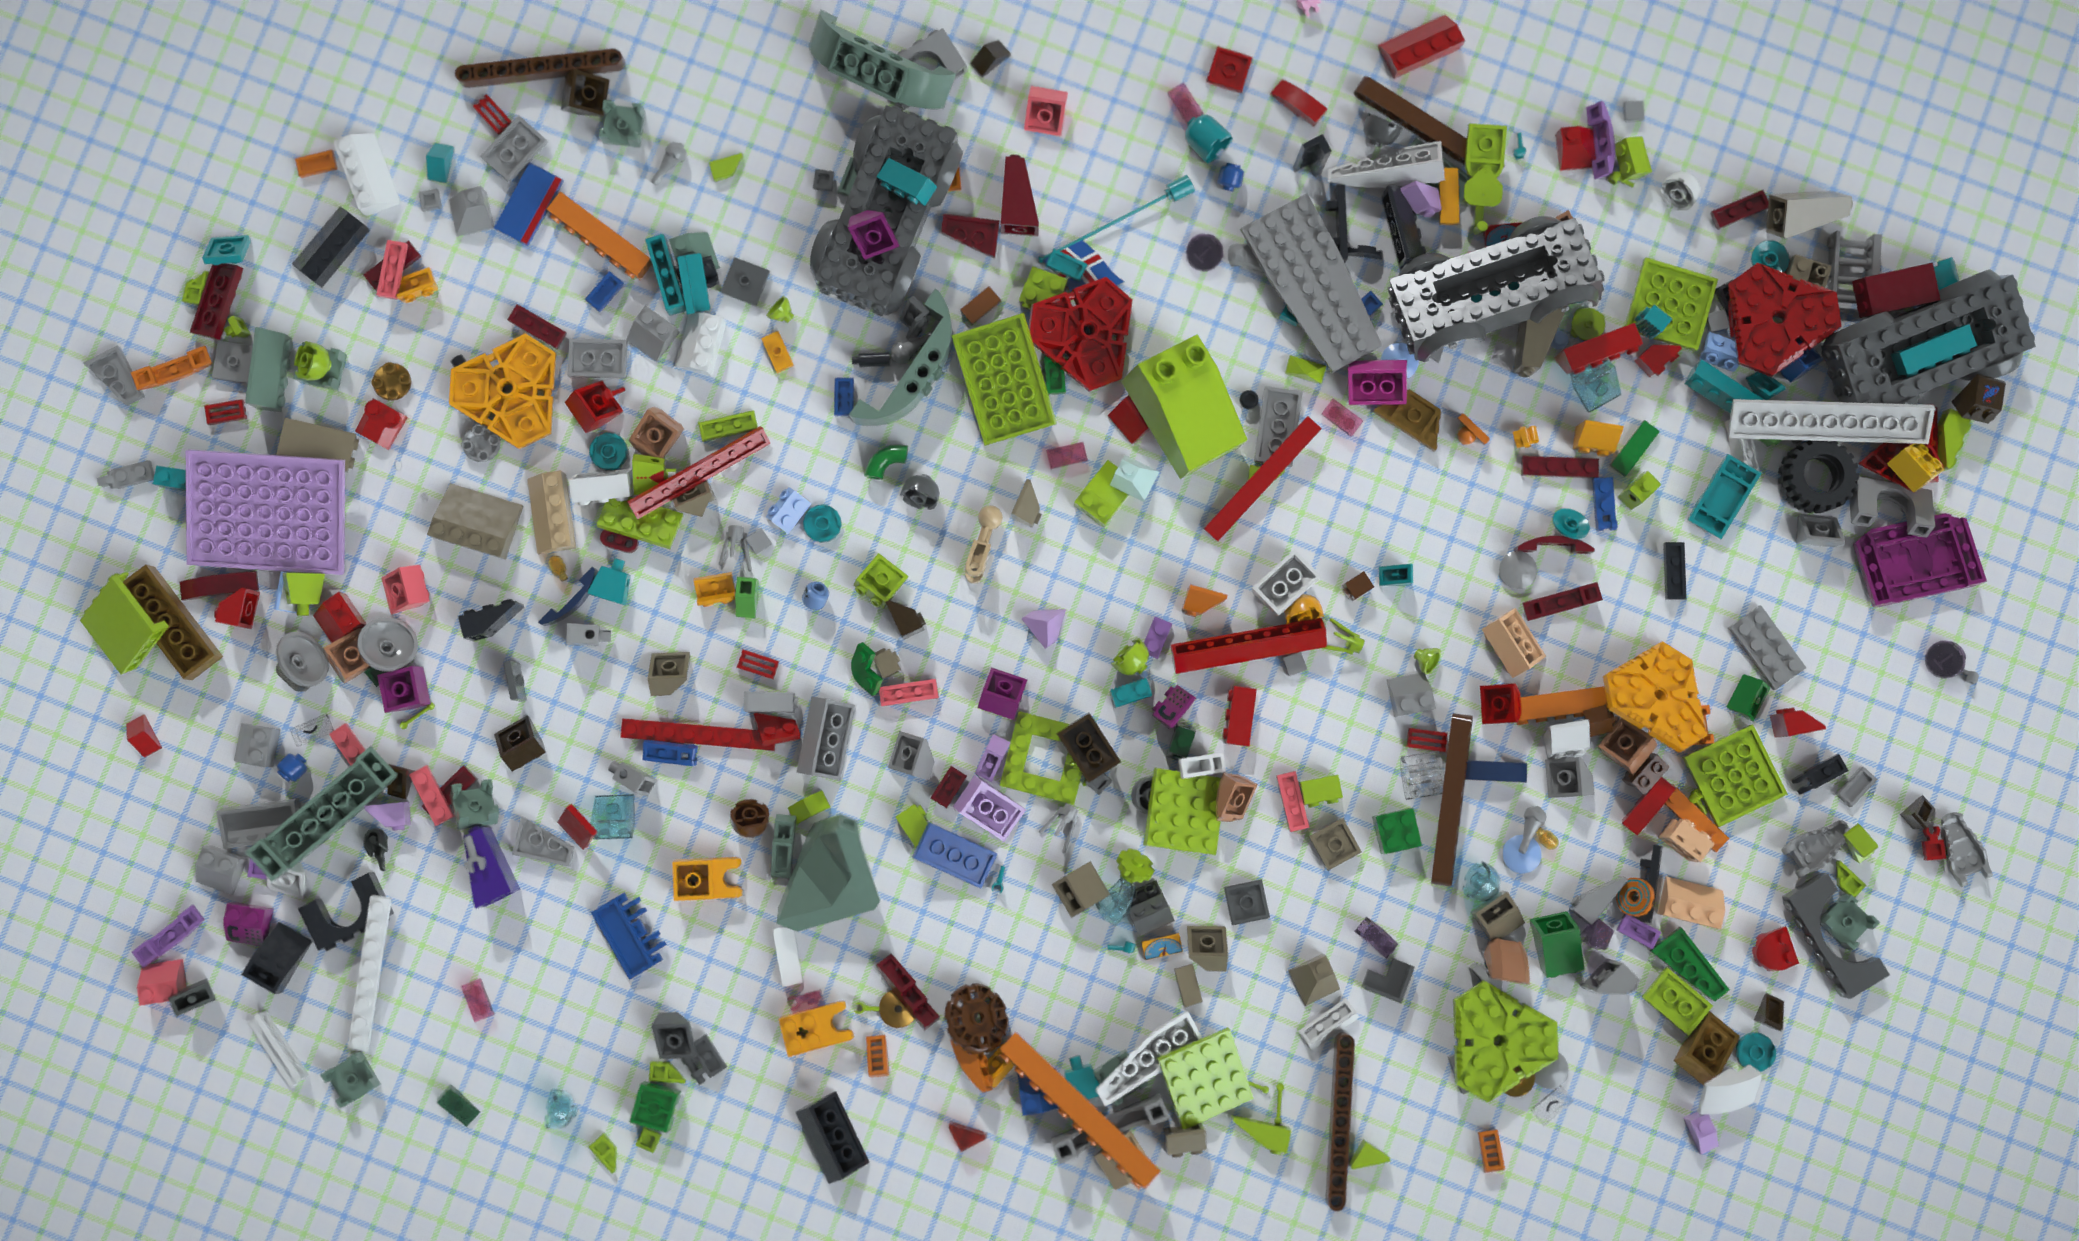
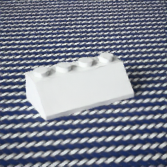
(367, 172)

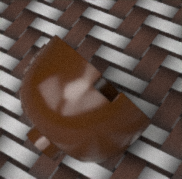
(749, 818)

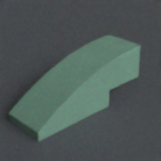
(783, 846)

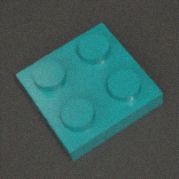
(226, 250)

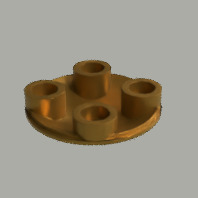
(391, 381)

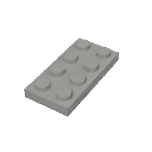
(1277, 420)
(1767, 647)

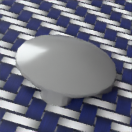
(480, 443)
(1518, 570)
(1553, 1074)

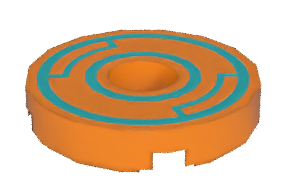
(1643, 904)

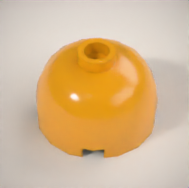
(1304, 608)

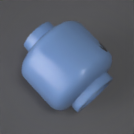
(815, 595)

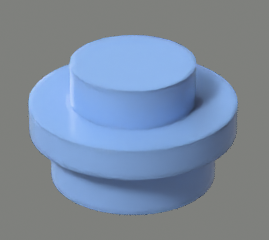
(1560, 340)

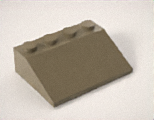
(475, 521)

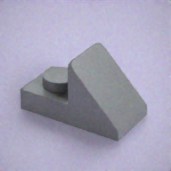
(1482, 974)

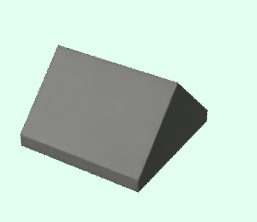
(1819, 531)

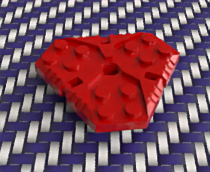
(1806, 314)
(1059, 329)

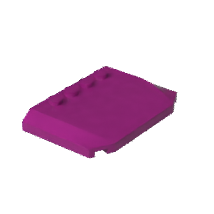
(1912, 567)

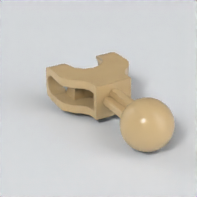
(989, 518)

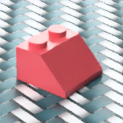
(1045, 110)
(405, 588)
(160, 981)

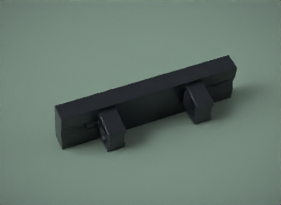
(1339, 206)
(1654, 865)

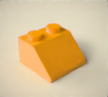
(1597, 437)

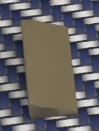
(1188, 985)

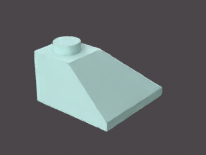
(1134, 478)

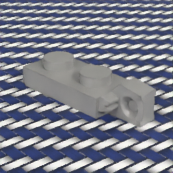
(128, 475)

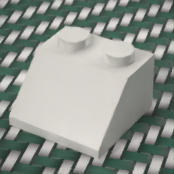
(1567, 739)

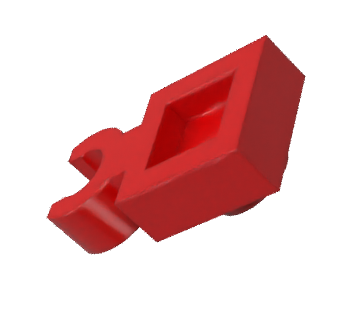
(1933, 848)

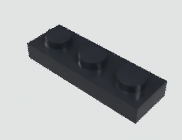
(1674, 570)

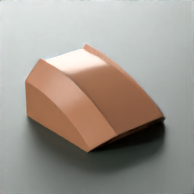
(655, 433)
(345, 657)
(1233, 797)
(1507, 961)

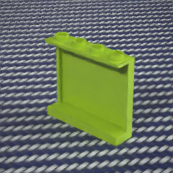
(121, 625)

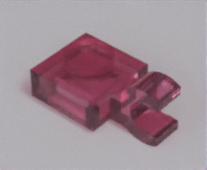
(809, 997)

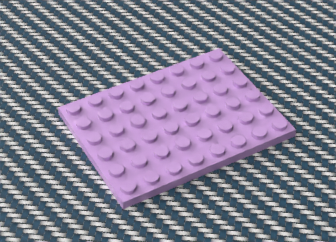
(265, 512)

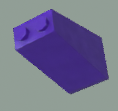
(497, 878)

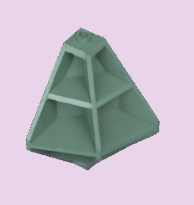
(829, 877)

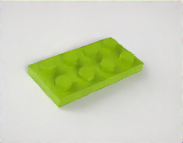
(654, 528)

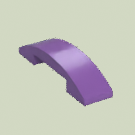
(1603, 138)
(169, 937)

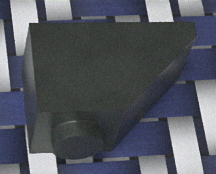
(192, 997)

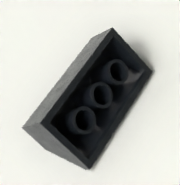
(1402, 225)
(331, 246)
(832, 1137)

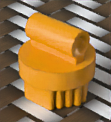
(1525, 436)

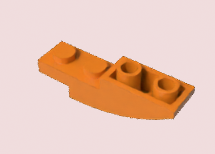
(974, 1066)

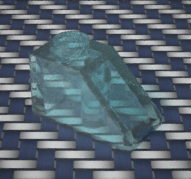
(1118, 903)

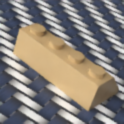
(551, 512)

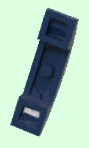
(579, 598)
(1496, 771)

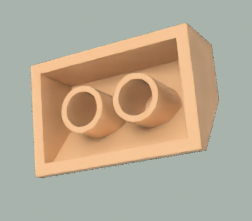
(1513, 643)
(1692, 903)

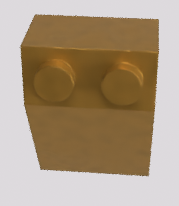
(1707, 1049)

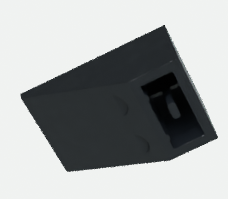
(489, 620)
(277, 958)

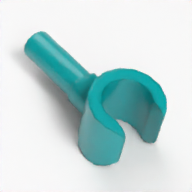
(1519, 152)
(999, 879)
(1128, 947)

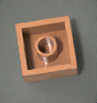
(1627, 745)

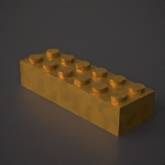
(184, 640)

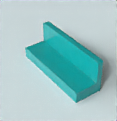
(693, 283)

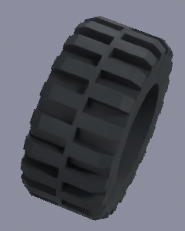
(1841, 468)

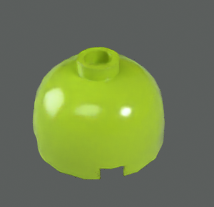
(312, 361)
(1132, 658)

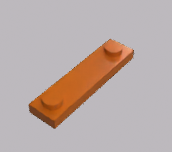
(1684, 809)

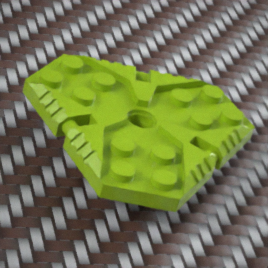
(1525, 1041)

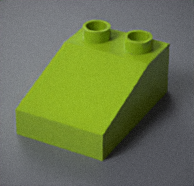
(1186, 406)

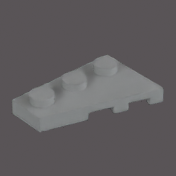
(116, 374)

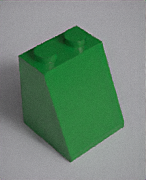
(1558, 944)

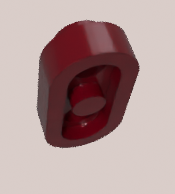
(619, 542)

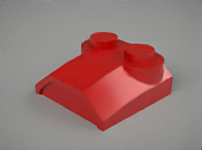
(380, 423)
(1500, 703)

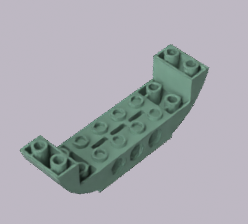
(878, 67)

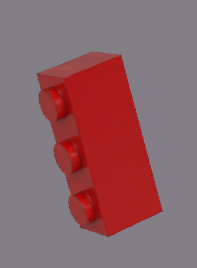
(1239, 716)

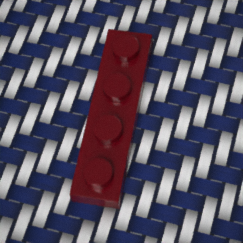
(1559, 467)

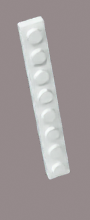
(369, 973)

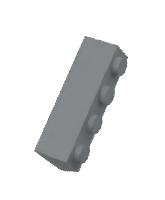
(825, 738)

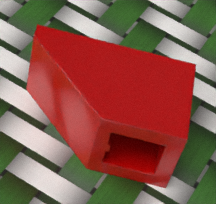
(1655, 357)

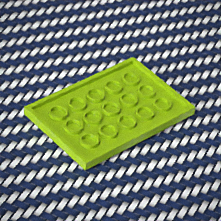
(1004, 379)

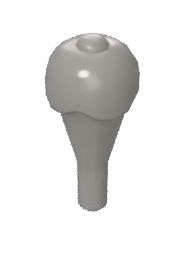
(674, 154)
(903, 351)
(1534, 818)

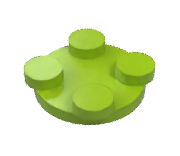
(1587, 324)

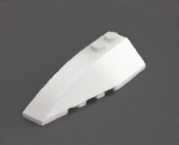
(1409, 164)
(1143, 1061)

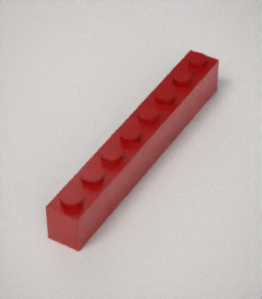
(1249, 645)

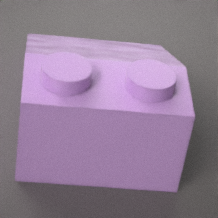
(989, 808)

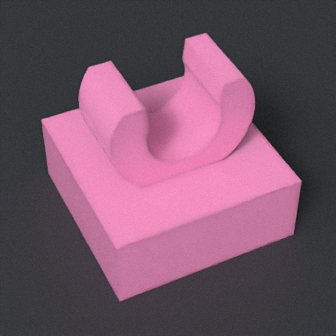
(1307, 4)

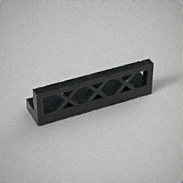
(1313, 154)

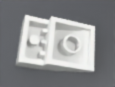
(1729, 1091)

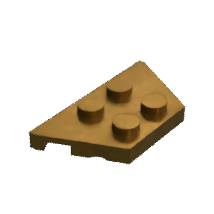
(1416, 418)

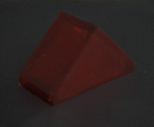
(966, 1136)

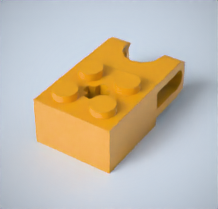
(710, 875)
(820, 1029)

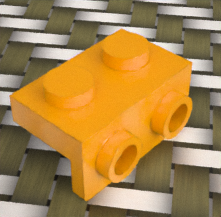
(416, 285)
(715, 589)

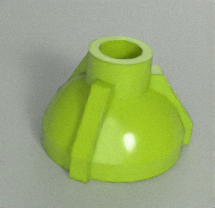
(781, 310)
(1427, 659)

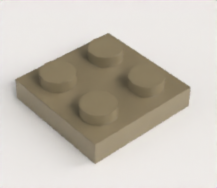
(1335, 844)

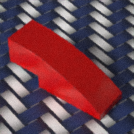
(1299, 102)
(1648, 806)

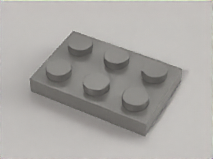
(514, 149)
(597, 358)

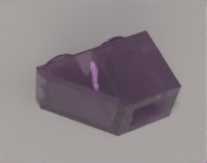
(1597, 935)
(1376, 937)

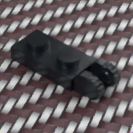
(1821, 773)

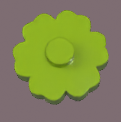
(1134, 866)

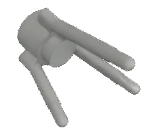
(735, 535)
(1068, 815)

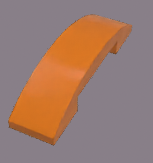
(172, 370)

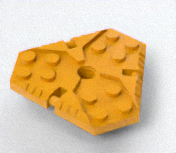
(521, 414)
(1658, 689)

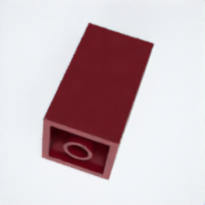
(1018, 204)
(1896, 290)

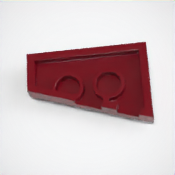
(973, 232)

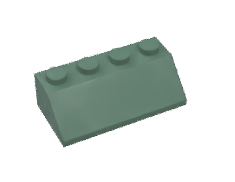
(268, 370)

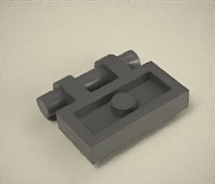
(708, 1057)

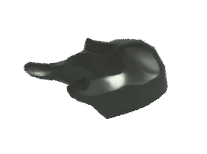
(376, 841)

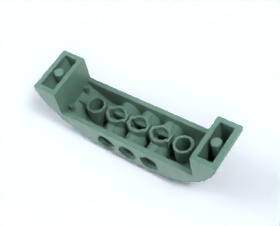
(900, 400)
(322, 815)

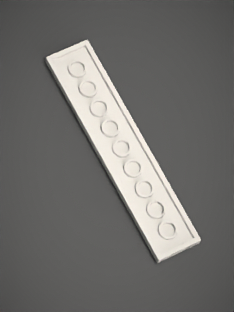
(1831, 421)

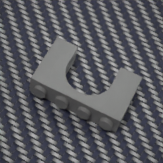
(938, 47)
(1916, 506)

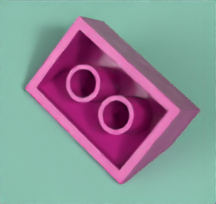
(1377, 382)

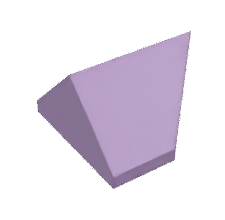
(1045, 625)

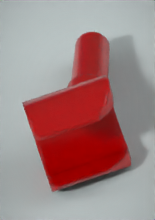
(608, 395)

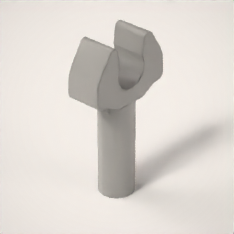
(473, 856)

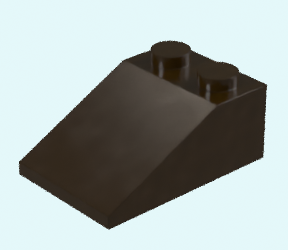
(1088, 747)

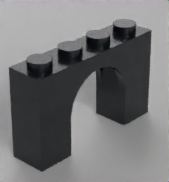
(327, 932)

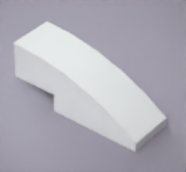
(1202, 765)

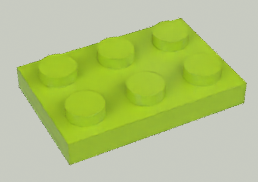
(1677, 1001)

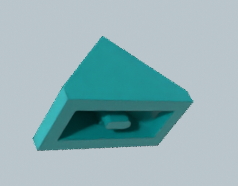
(439, 162)
(1764, 385)
(1396, 575)

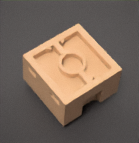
(1686, 839)

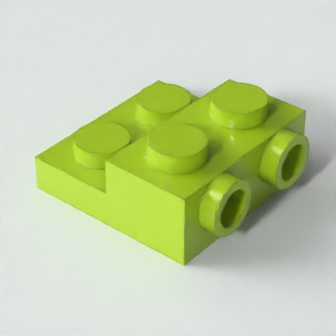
(1041, 286)
(880, 581)

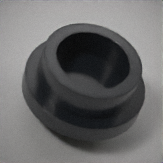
(1249, 399)

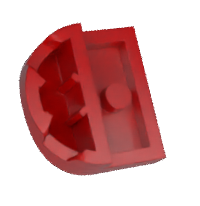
(1775, 950)

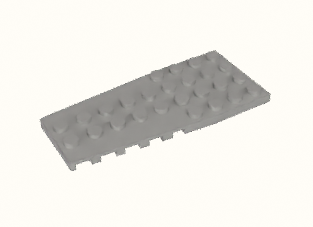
(1313, 281)

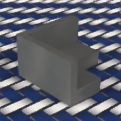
(1393, 984)

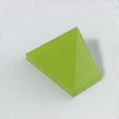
(1305, 369)

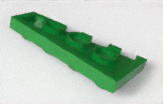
(1686, 959)

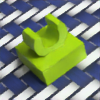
(237, 327)

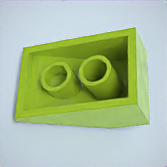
(1099, 498)

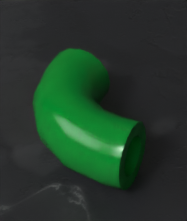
(883, 458)

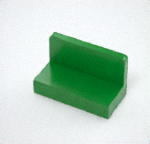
(1748, 697)

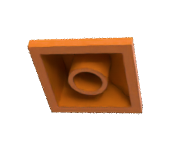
(1201, 600)

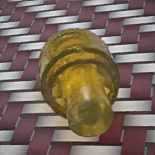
(558, 567)
(1547, 839)

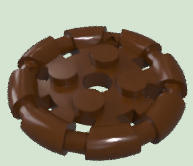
(969, 1026)

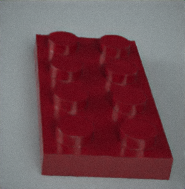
(216, 300)

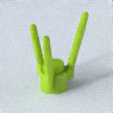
(1353, 642)

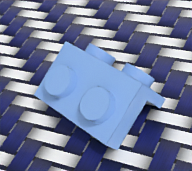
(1720, 352)
(788, 509)

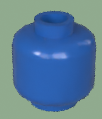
(1230, 177)
(292, 767)

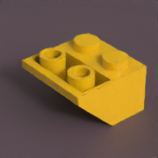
(1915, 466)

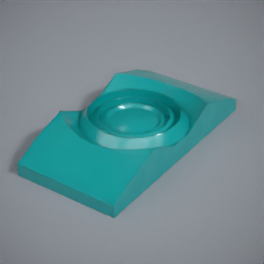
(1724, 496)

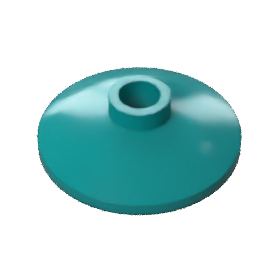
(1772, 250)
(1571, 523)

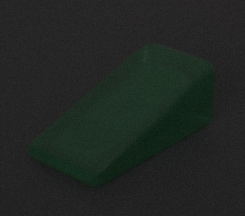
(457, 1105)

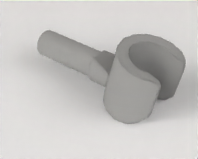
(1972, 677)

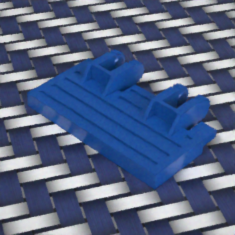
(626, 936)

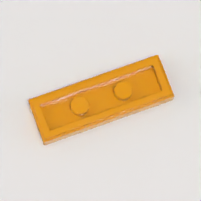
(1449, 198)

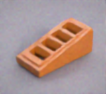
(877, 1073)
(1494, 1168)

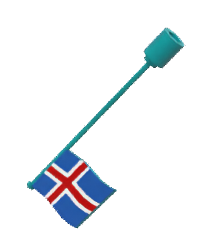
(1096, 266)

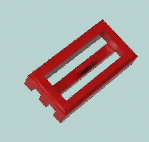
(482, 102)
(241, 410)
(742, 659)
(1443, 742)

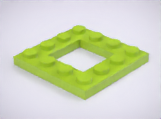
(1013, 774)

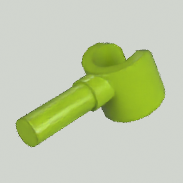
(1616, 176)
(1695, 797)
(866, 1008)

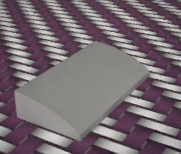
(250, 823)

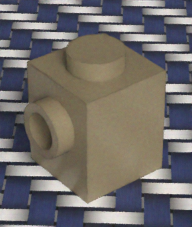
(887, 662)

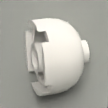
(1680, 190)

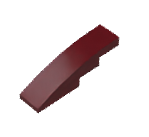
(907, 992)

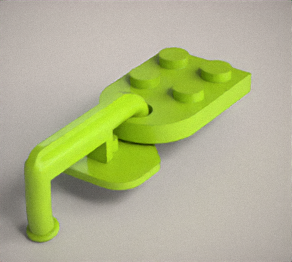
(1487, 151)

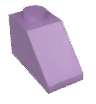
(1422, 198)
(992, 758)
(391, 815)
(1702, 1131)

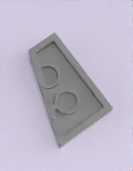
(541, 845)

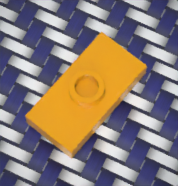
(777, 352)

